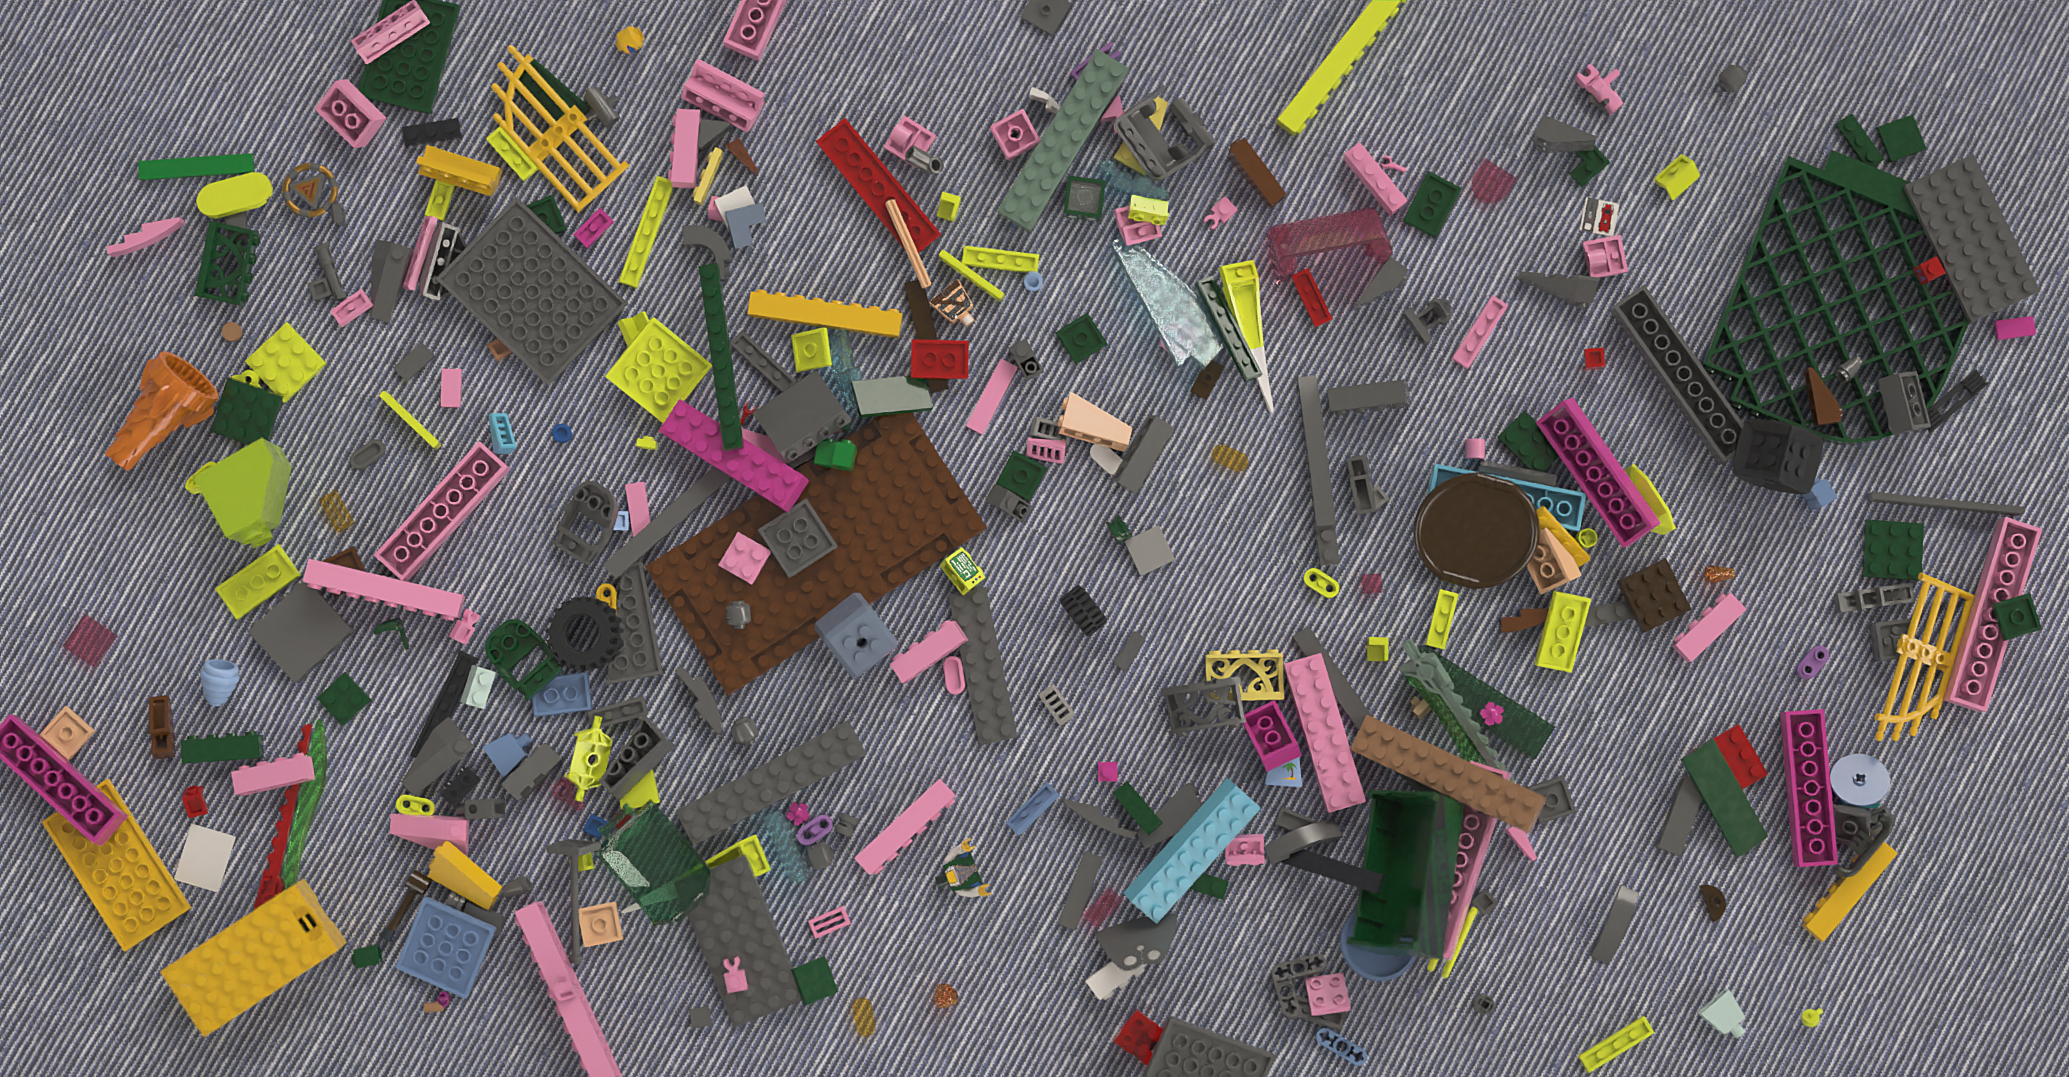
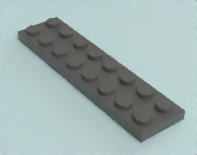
(983, 667)

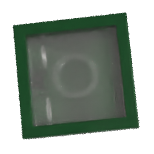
(1084, 198)

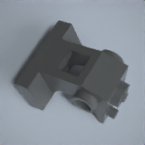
(1439, 307)

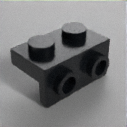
(457, 790)

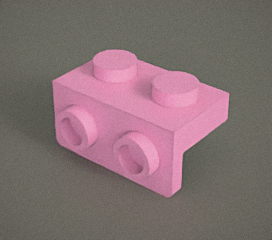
(1245, 850)

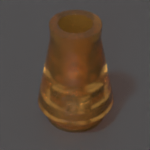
(1717, 574)

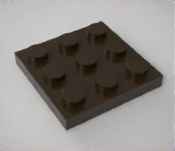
(1654, 595)

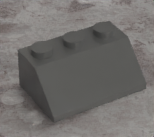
(1904, 402)

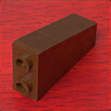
(1255, 172)

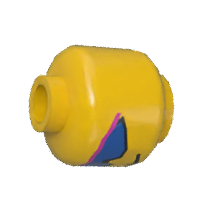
(629, 39)

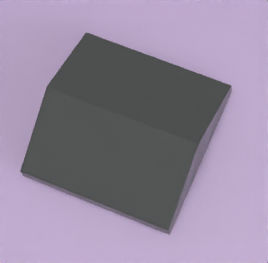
(1848, 821)

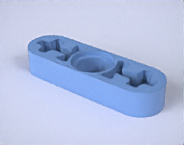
(1356, 1049)

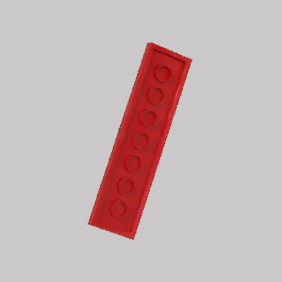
(875, 183)

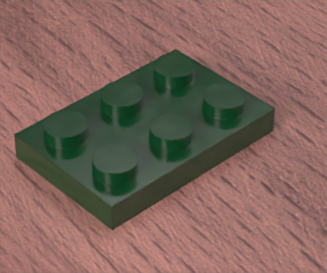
(1528, 443)

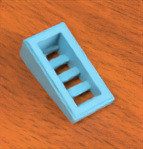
(500, 445)

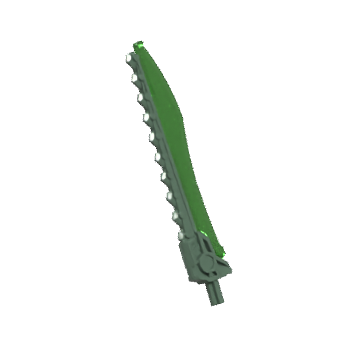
(1431, 681)

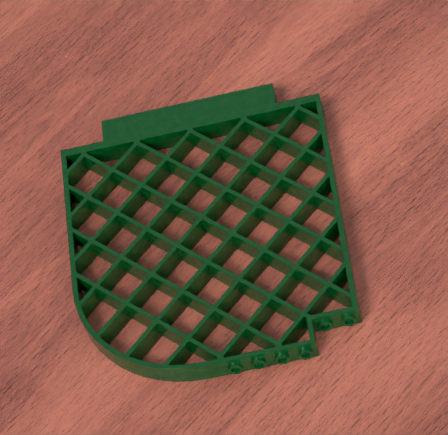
(1875, 188)

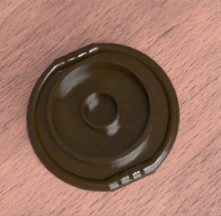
(1476, 530)

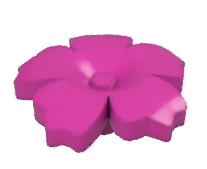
(1492, 713)
(798, 813)

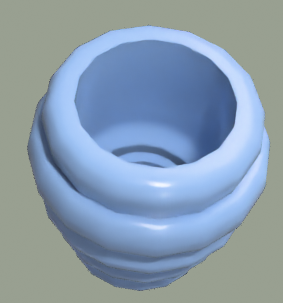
(218, 680)

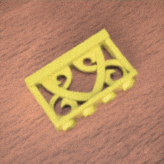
(1266, 691)

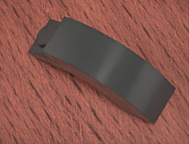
(704, 237)

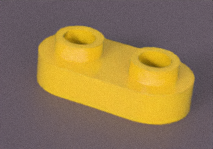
(612, 599)

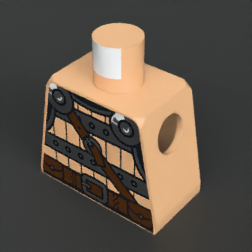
(953, 304)

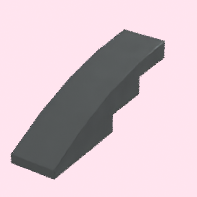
(1874, 597)
(1093, 814)

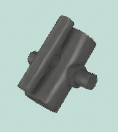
(601, 107)

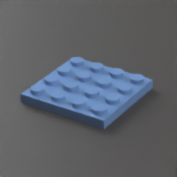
(446, 947)

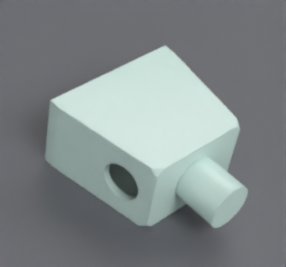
(1724, 1014)

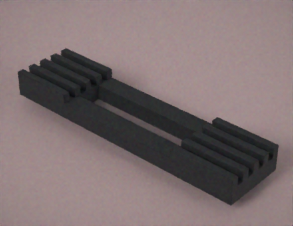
(1972, 383)

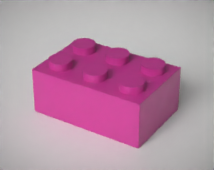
(1271, 736)

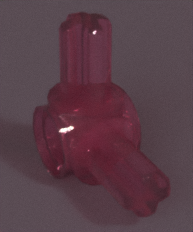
(569, 796)

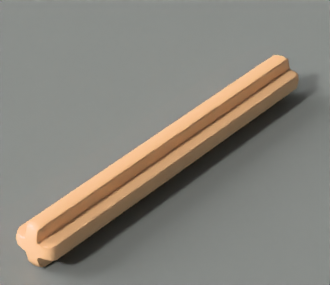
(908, 243)

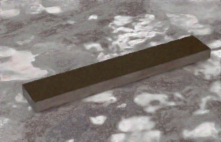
(923, 324)

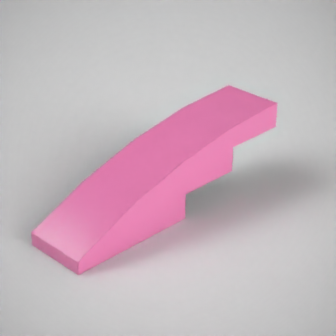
(151, 234)

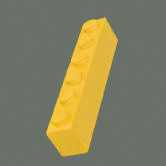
(1845, 894)

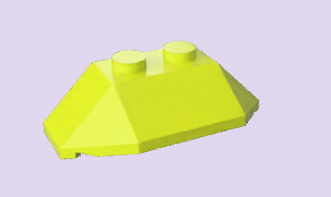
(1652, 498)

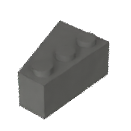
(532, 771)

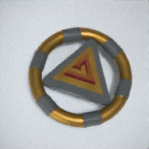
(310, 189)

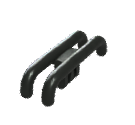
(1866, 847)

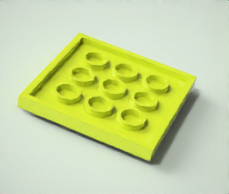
(658, 369)

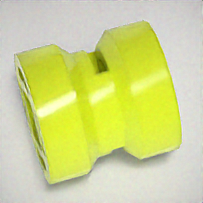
(1586, 538)

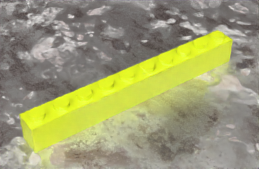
(1336, 64)

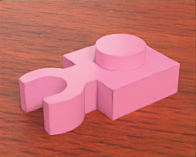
(1222, 211)
(463, 629)
(735, 978)

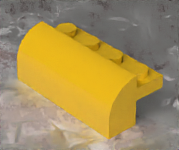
(459, 170)

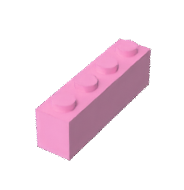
(685, 148)
(1374, 179)
(1708, 627)
(929, 651)
(273, 775)

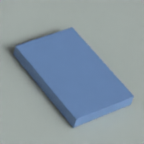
(564, 695)

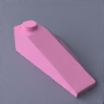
(432, 830)

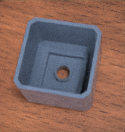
(847, 624)

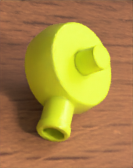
(1811, 1017)

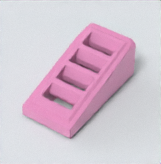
(1052, 444)
(1521, 840)

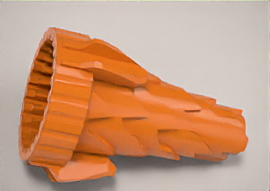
(171, 397)

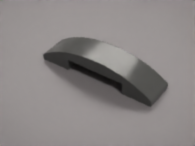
(1302, 838)
(1615, 925)

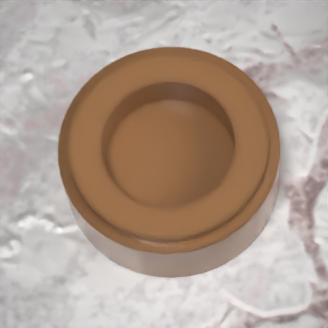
(232, 331)

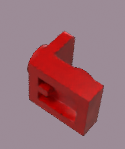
(194, 801)

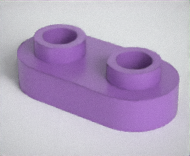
(1813, 662)
(815, 830)

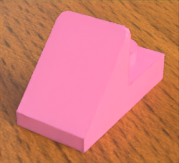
(1113, 112)

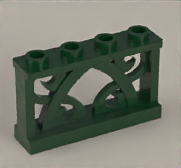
(206, 280)

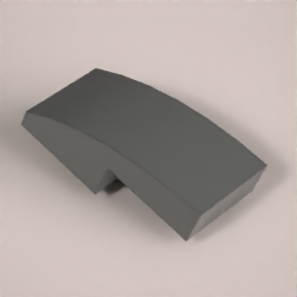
(238, 220)
(490, 917)

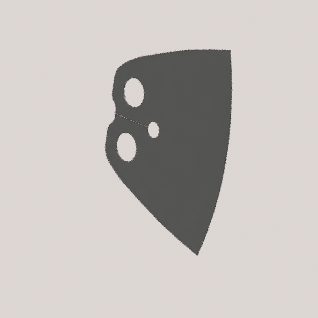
(1124, 938)

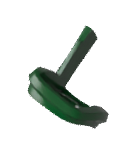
(393, 624)

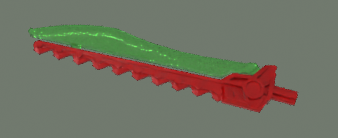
(311, 792)

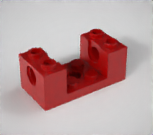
(1137, 1036)

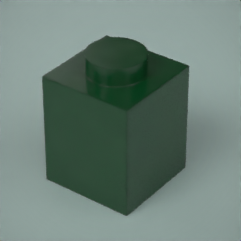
(367, 956)

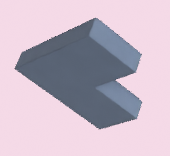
(739, 222)

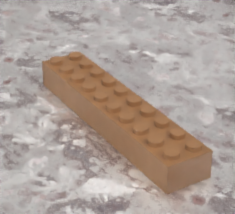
(1448, 774)

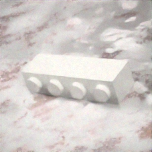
(1110, 976)

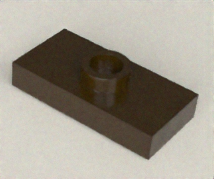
(1206, 379)

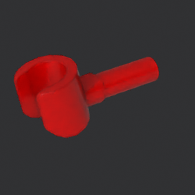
(747, 412)

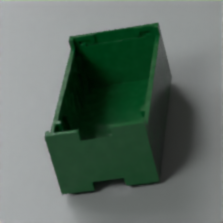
(1416, 848)

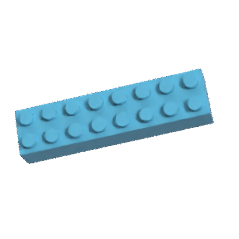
(1563, 504)
(1191, 850)

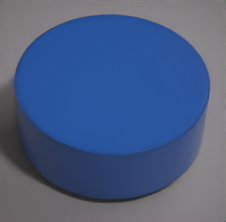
(562, 433)

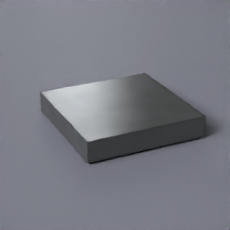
(1558, 799)

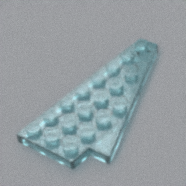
(1171, 306)

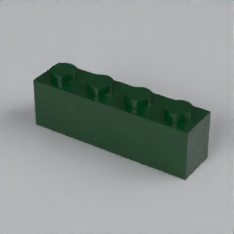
(222, 748)

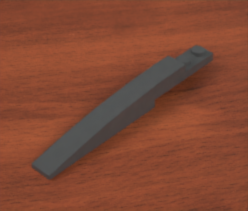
(1318, 470)

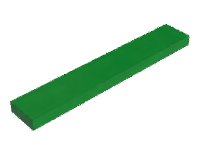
(196, 166)

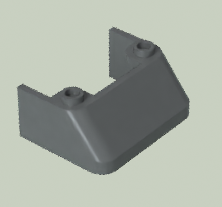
(1148, 144)

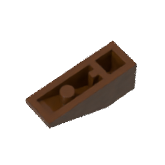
(1822, 403)

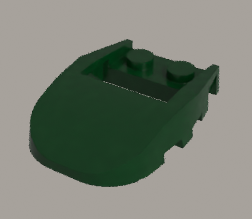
(513, 642)

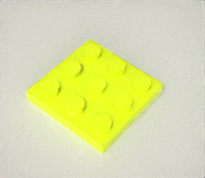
(286, 362)

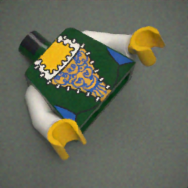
(962, 872)

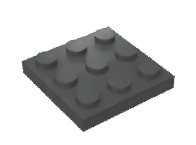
(798, 538)

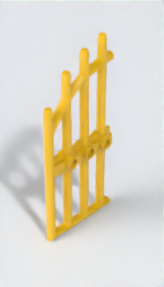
(555, 135)
(1926, 654)

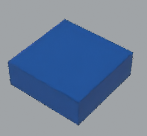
(592, 825)

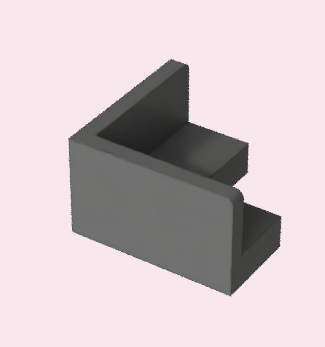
(1885, 637)

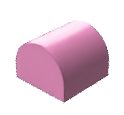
(1475, 449)

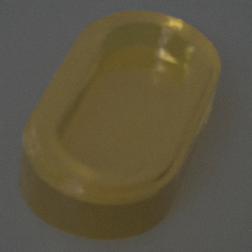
(1230, 458)
(864, 1016)

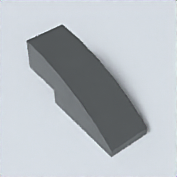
(1361, 484)

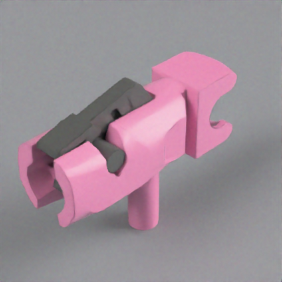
(1600, 93)

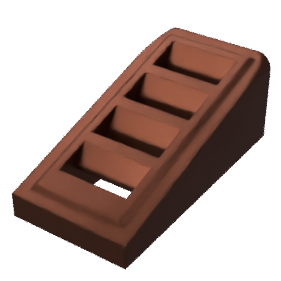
(739, 151)

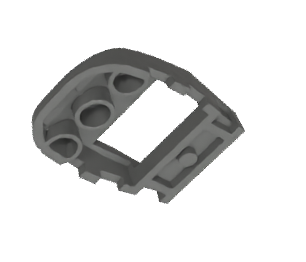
(598, 505)

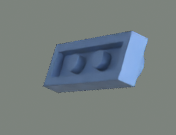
(1032, 809)

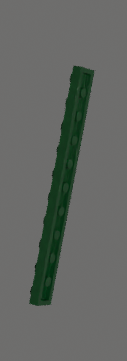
(721, 357)

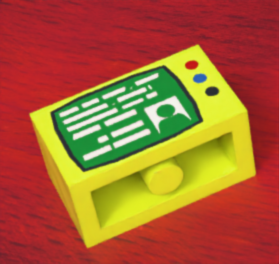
(962, 571)

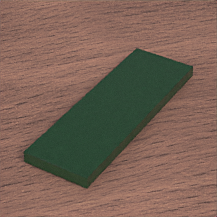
(1724, 798)

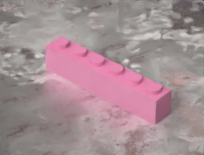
(905, 826)

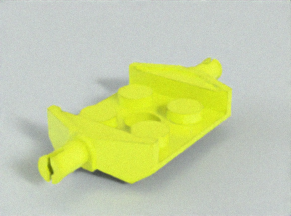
(581, 772)

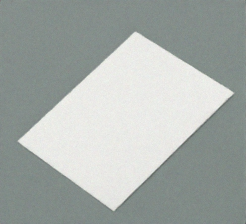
(204, 858)

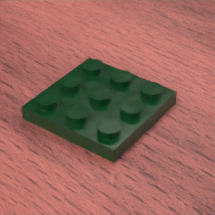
(246, 412)
(1892, 550)

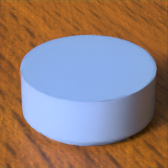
(1033, 281)

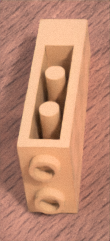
(1092, 424)

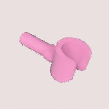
(1392, 165)

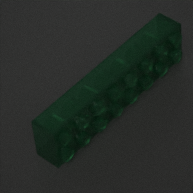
(1519, 726)

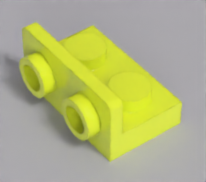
(1148, 210)

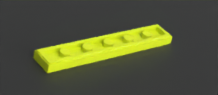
(646, 232)

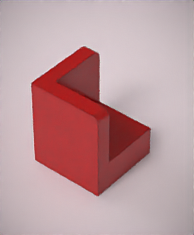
(1594, 359)

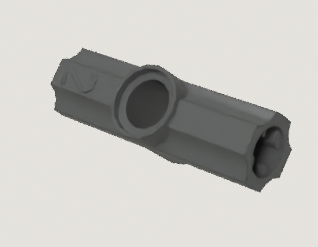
(1191, 123)

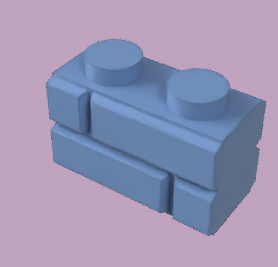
(1820, 494)

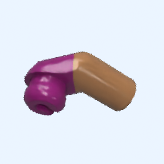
(439, 1005)

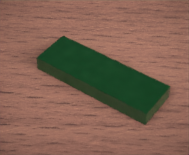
(1137, 808)

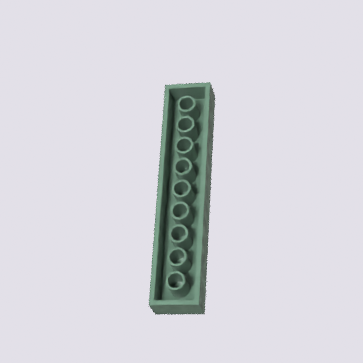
(1063, 140)

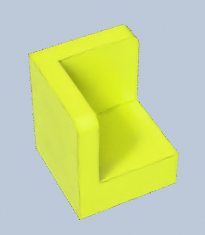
(948, 206)
(1377, 649)

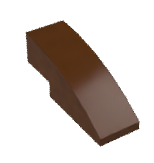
(1526, 619)
(161, 727)

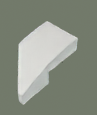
(1051, 104)

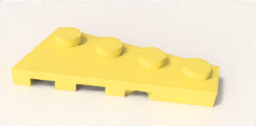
(1124, 154)

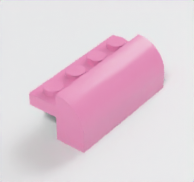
(723, 95)

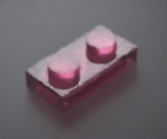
(1102, 907)

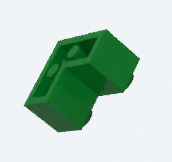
(836, 455)

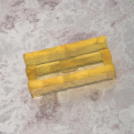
(329, 497)

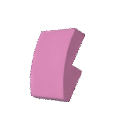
(1135, 231)

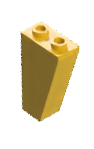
(463, 876)

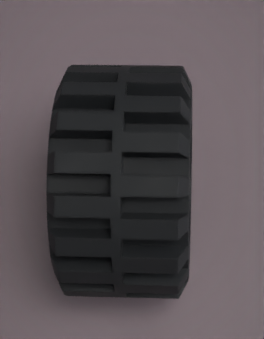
(1083, 610)

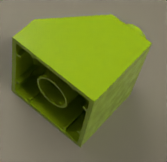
(247, 492)

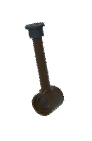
(418, 884)

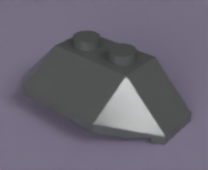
(443, 249)

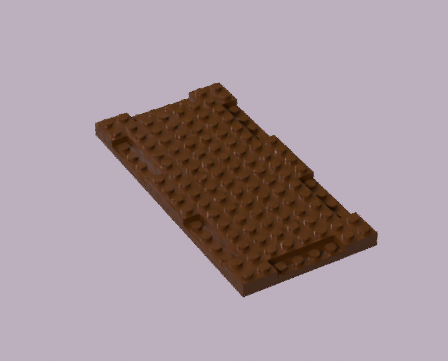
(889, 525)

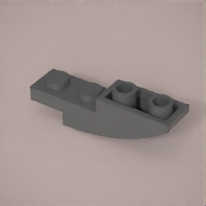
(707, 705)

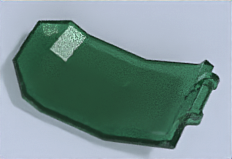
(655, 864)

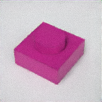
(1107, 771)

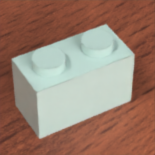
(478, 687)

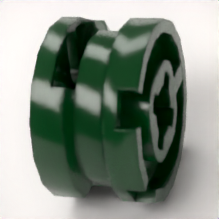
(1119, 529)

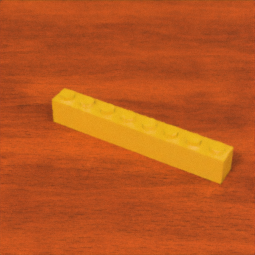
(825, 314)

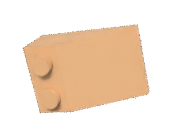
(1551, 563)

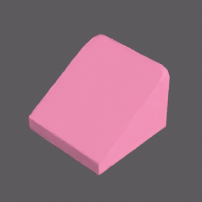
(713, 211)

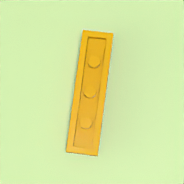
(1548, 521)

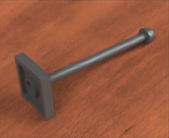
(574, 848)

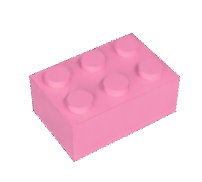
(350, 113)

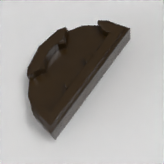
(1714, 901)

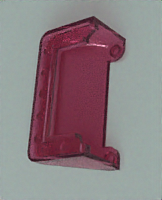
(1324, 235)

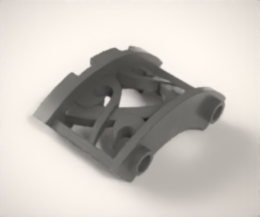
(1177, 695)

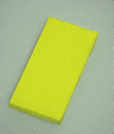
(258, 582)
(1562, 631)

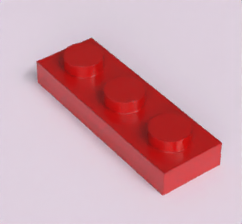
(1311, 297)

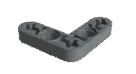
(1286, 981)

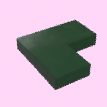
(1592, 163)

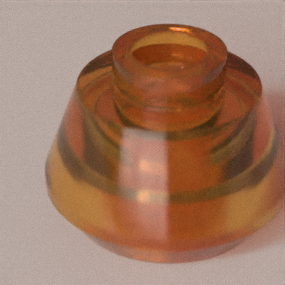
(945, 996)

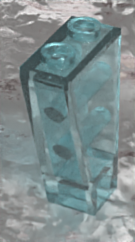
(786, 846)

